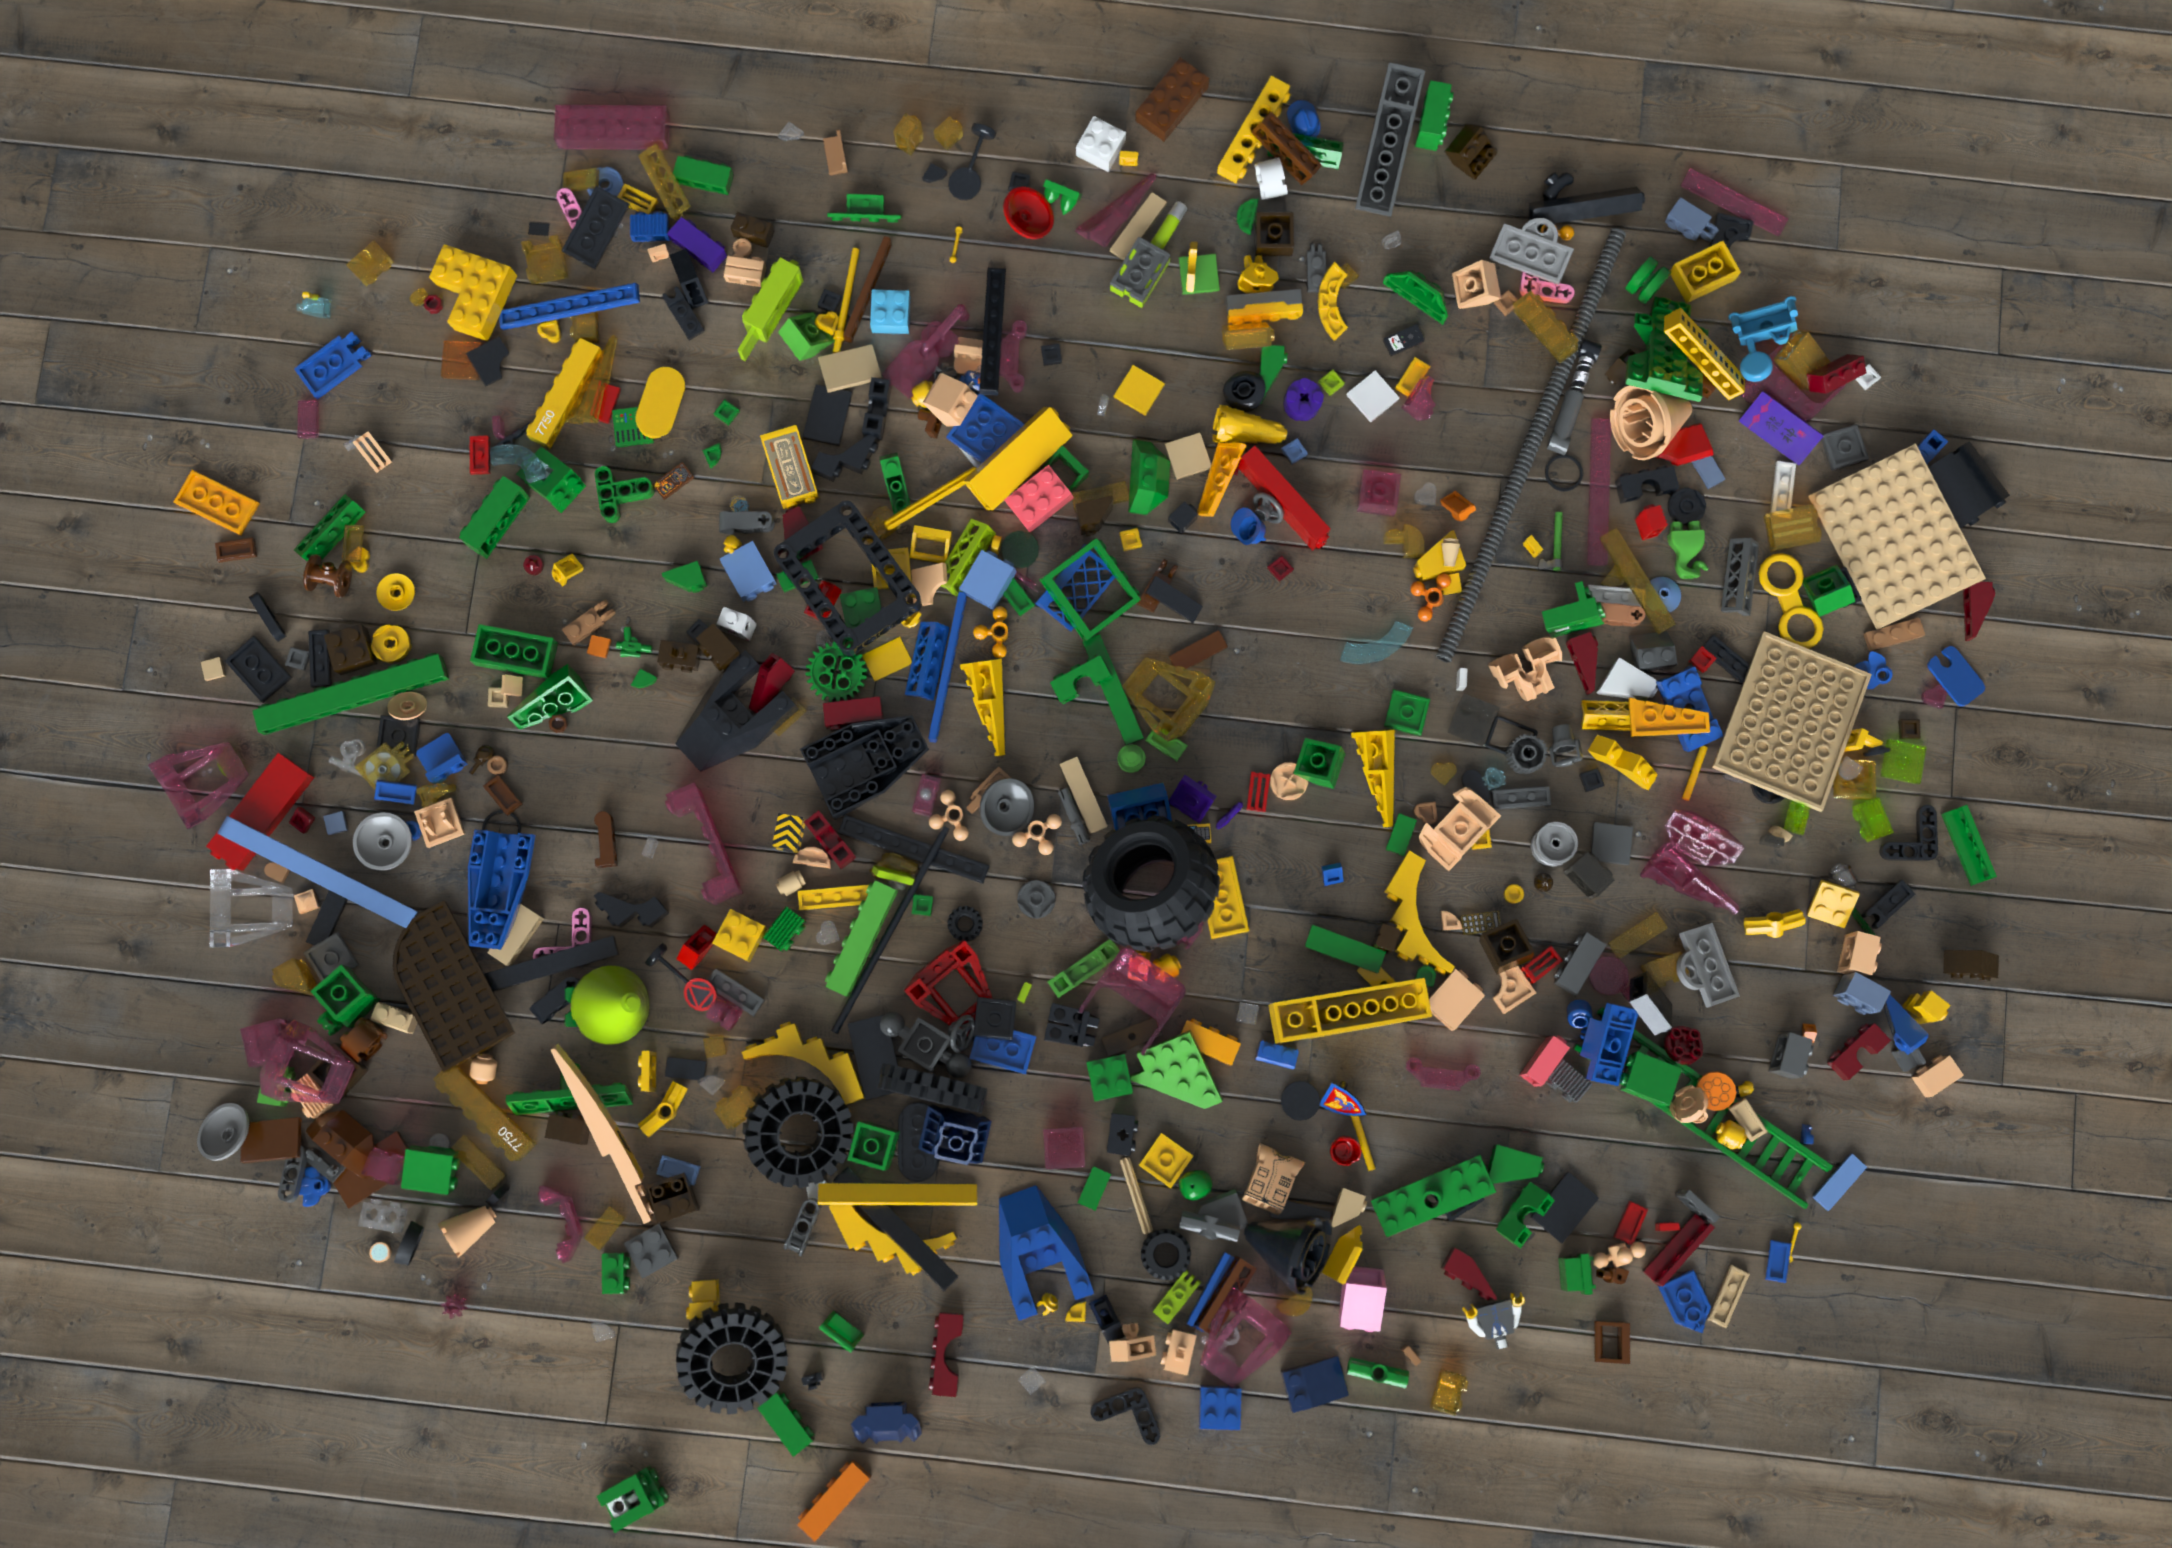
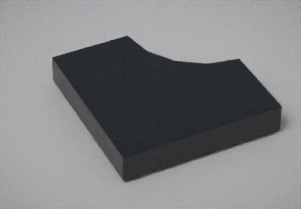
(1731, 229)
(487, 360)

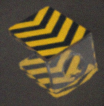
(788, 833)

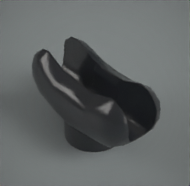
(1555, 184)

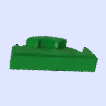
(1246, 215)

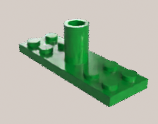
(563, 1100)
(1452, 1186)

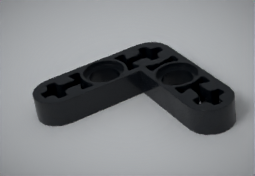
(1919, 847)
(1136, 1408)

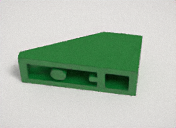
(1271, 365)

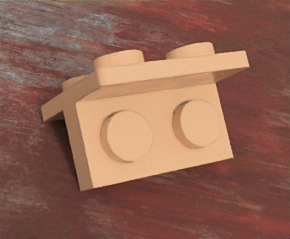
(967, 355)

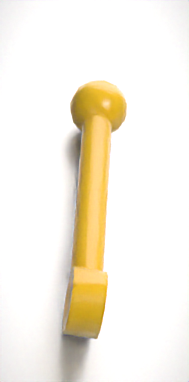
(958, 230)
(1797, 1226)

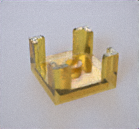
(545, 261)

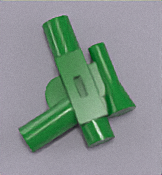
(630, 645)

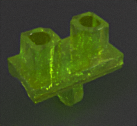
(1796, 818)

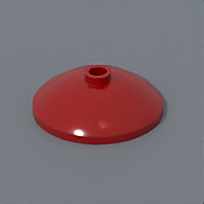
(1028, 212)

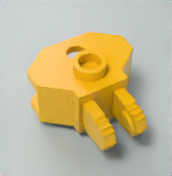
(1256, 275)

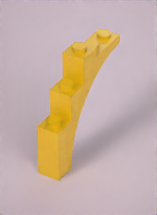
(1414, 941)
(789, 1043)
(858, 1230)

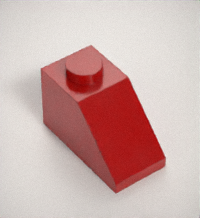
(696, 947)

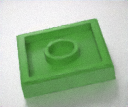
(1205, 274)

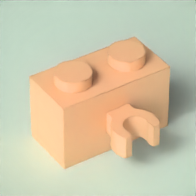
(1133, 1346)
(1179, 1351)

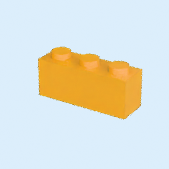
(1212, 1043)

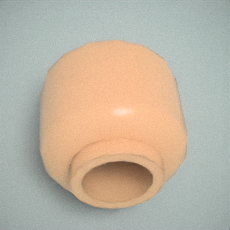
(483, 1068)

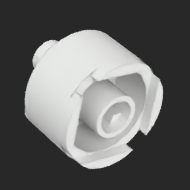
(1271, 178)

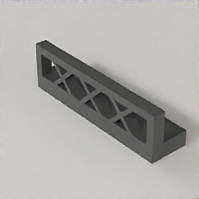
(1744, 575)

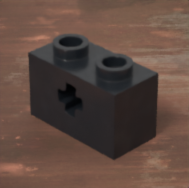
(1119, 1122)

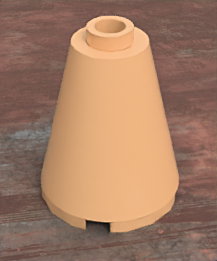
(467, 1228)

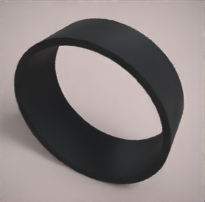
(409, 1244)

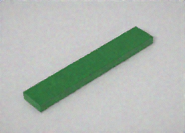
(1115, 694)

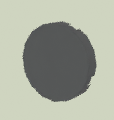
(1036, 899)

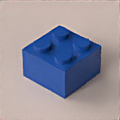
(1220, 1407)

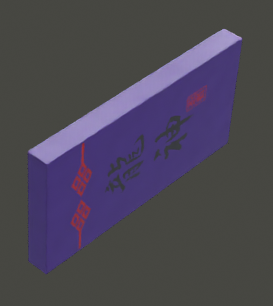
(1781, 428)

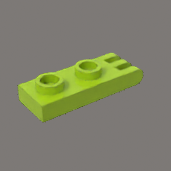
(1176, 1297)

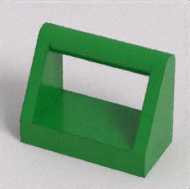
(1063, 454)
(842, 1331)

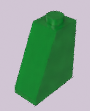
(1513, 1165)

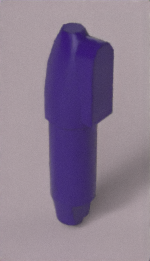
(1225, 819)

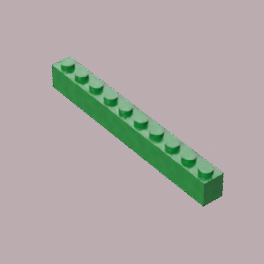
(350, 694)

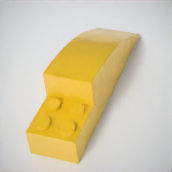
(1349, 1010)

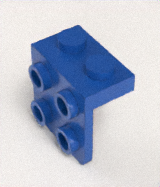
(441, 758)

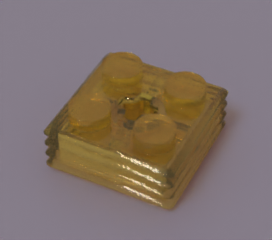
(1862, 790)

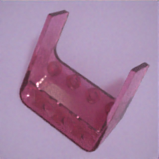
(1785, 392)
(1143, 986)

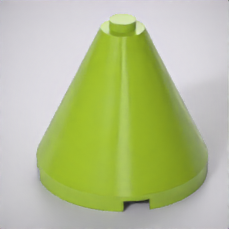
(610, 1005)

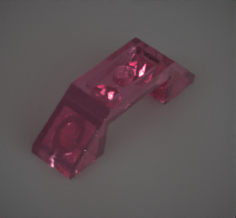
(567, 1248)

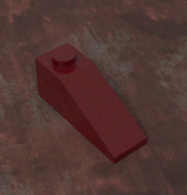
(1977, 603)
(1584, 656)

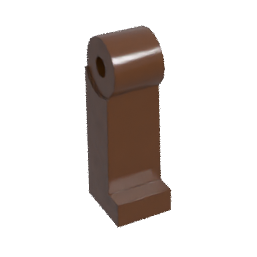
(607, 841)

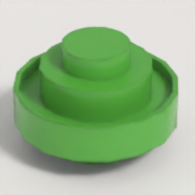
(1131, 758)

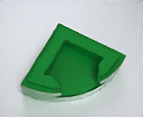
(713, 454)
(643, 679)

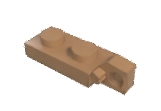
(976, 796)

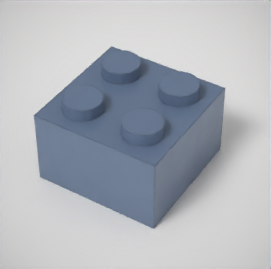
(1861, 993)

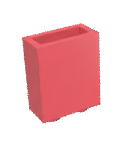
(1545, 1060)

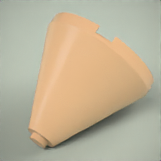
(1647, 420)

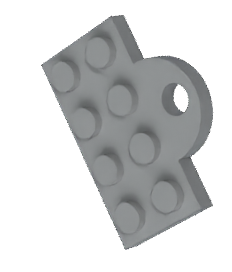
(1533, 251)
(1706, 966)

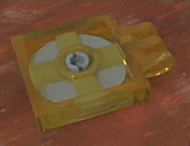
(385, 764)

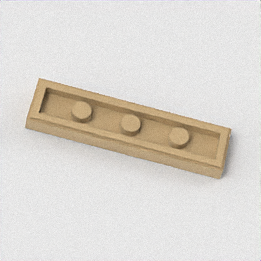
(1138, 225)
(1083, 795)

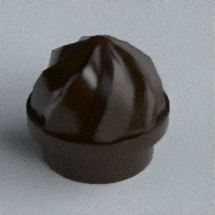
(1543, 882)

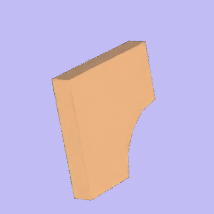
(928, 580)
(1513, 989)

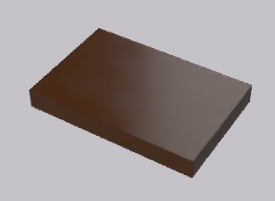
(272, 1140)

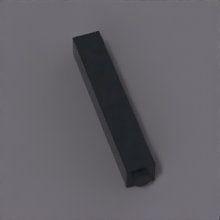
(1588, 205)

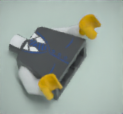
(1495, 1319)

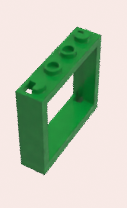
(1065, 605)

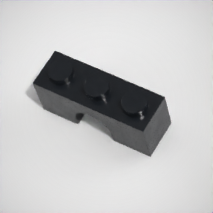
(876, 415)
(1662, 480)

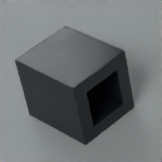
(1183, 517)

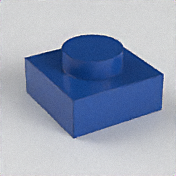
(1332, 874)

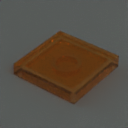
(455, 362)

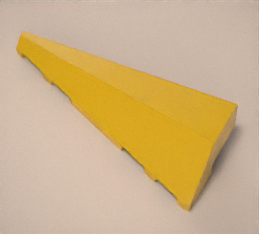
(987, 687)
(1378, 759)

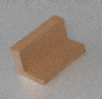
(835, 154)

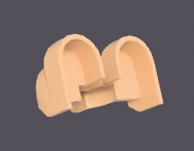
(1529, 684)

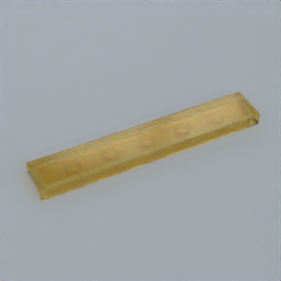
(1637, 581)

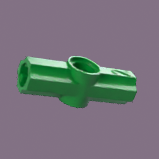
(1390, 1375)

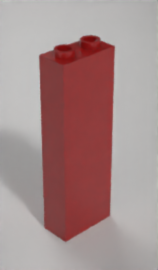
(1295, 508)
(263, 808)

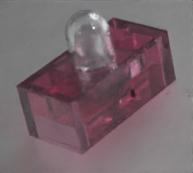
(926, 795)

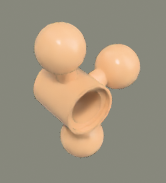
(937, 821)
(1045, 846)
(1619, 1255)

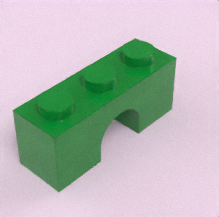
(1065, 684)
(1531, 1200)

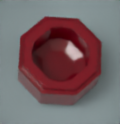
(433, 304)

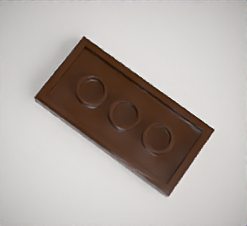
(356, 1189)

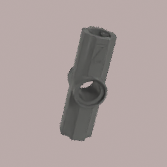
(1209, 1226)

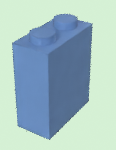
(748, 572)
(988, 579)

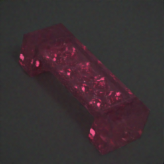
(689, 800)

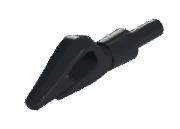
(512, 437)

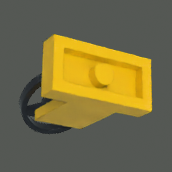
(1860, 737)

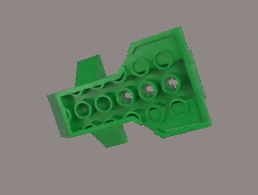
(1663, 363)

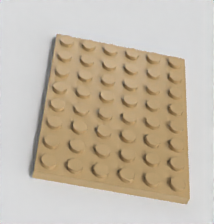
(1896, 537)
(1792, 721)

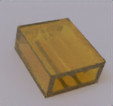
(1247, 335)
(1800, 357)
(1792, 527)

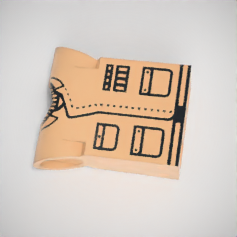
(1271, 1179)

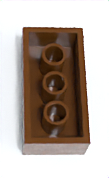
(1172, 99)

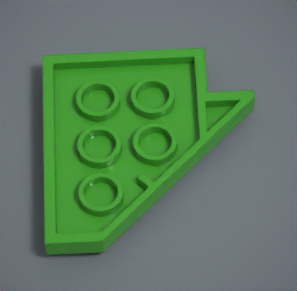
(1178, 1071)

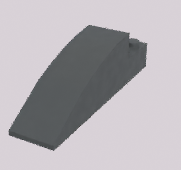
(1389, 139)

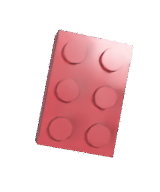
(1039, 498)

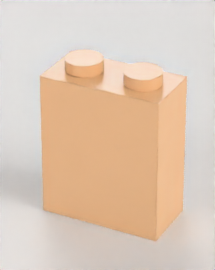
(1455, 999)

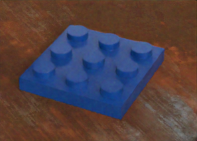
(984, 429)

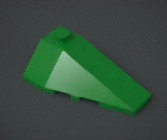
(556, 695)

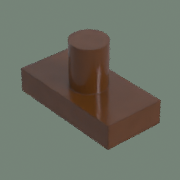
(933, 423)

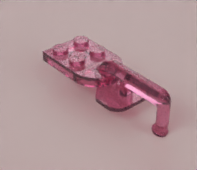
(937, 342)

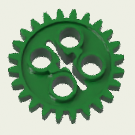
(819, 669)

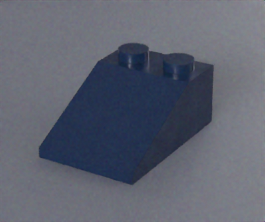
(1314, 1384)

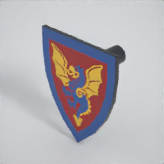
(1342, 1101)

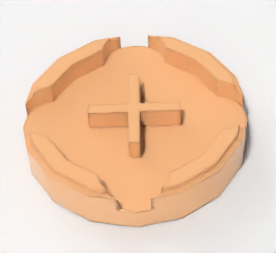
(1287, 784)

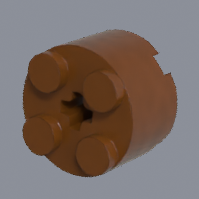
(363, 1040)

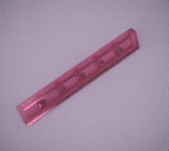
(1734, 202)

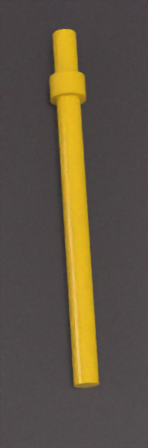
(838, 334)

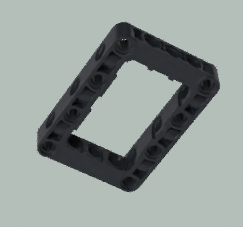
(819, 532)

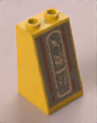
(790, 467)

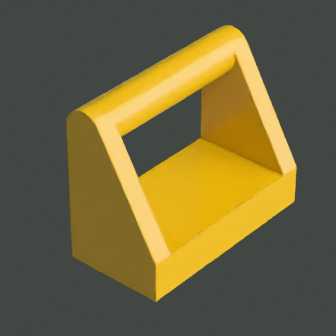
(934, 535)

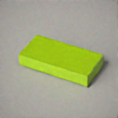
(893, 875)

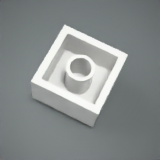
(1100, 144)

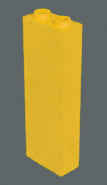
(1018, 458)

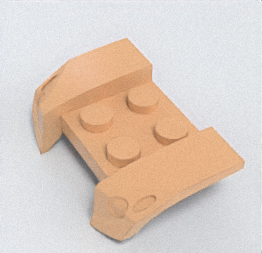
(1459, 828)

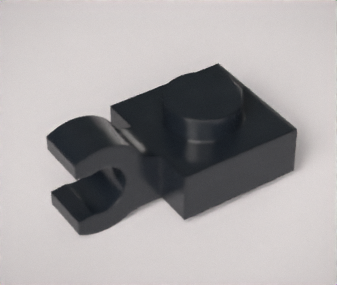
(813, 1380)

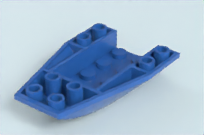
(496, 884)

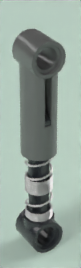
(1573, 399)

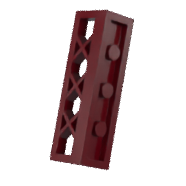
(1678, 1250)

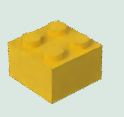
(739, 935)

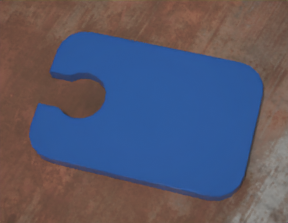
(1958, 679)

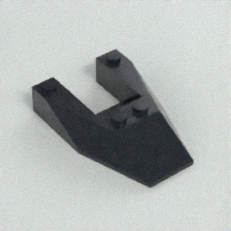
(723, 725)

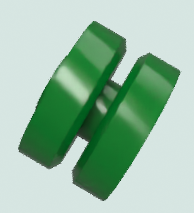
(1647, 280)

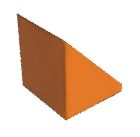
(1809, 1031)

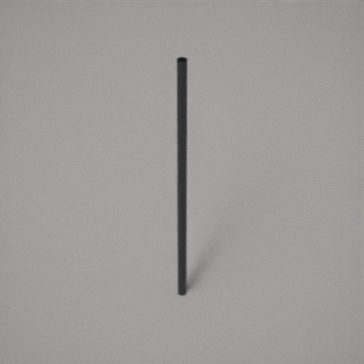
(890, 929)

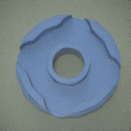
(613, 177)

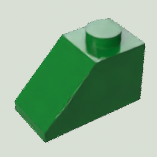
(687, 577)

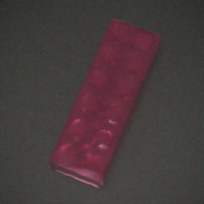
(611, 126)

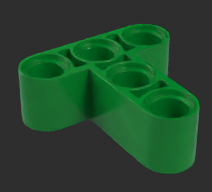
(617, 488)

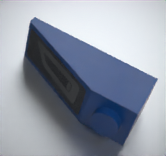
(1904, 1029)

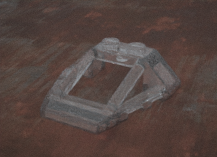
(221, 908)

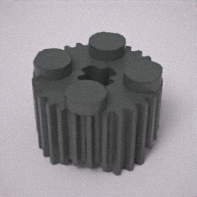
(1518, 761)

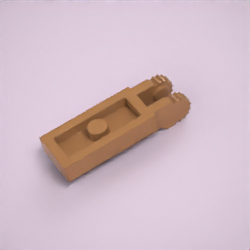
(587, 623)

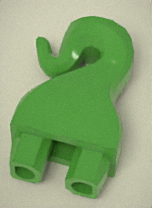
(1686, 546)

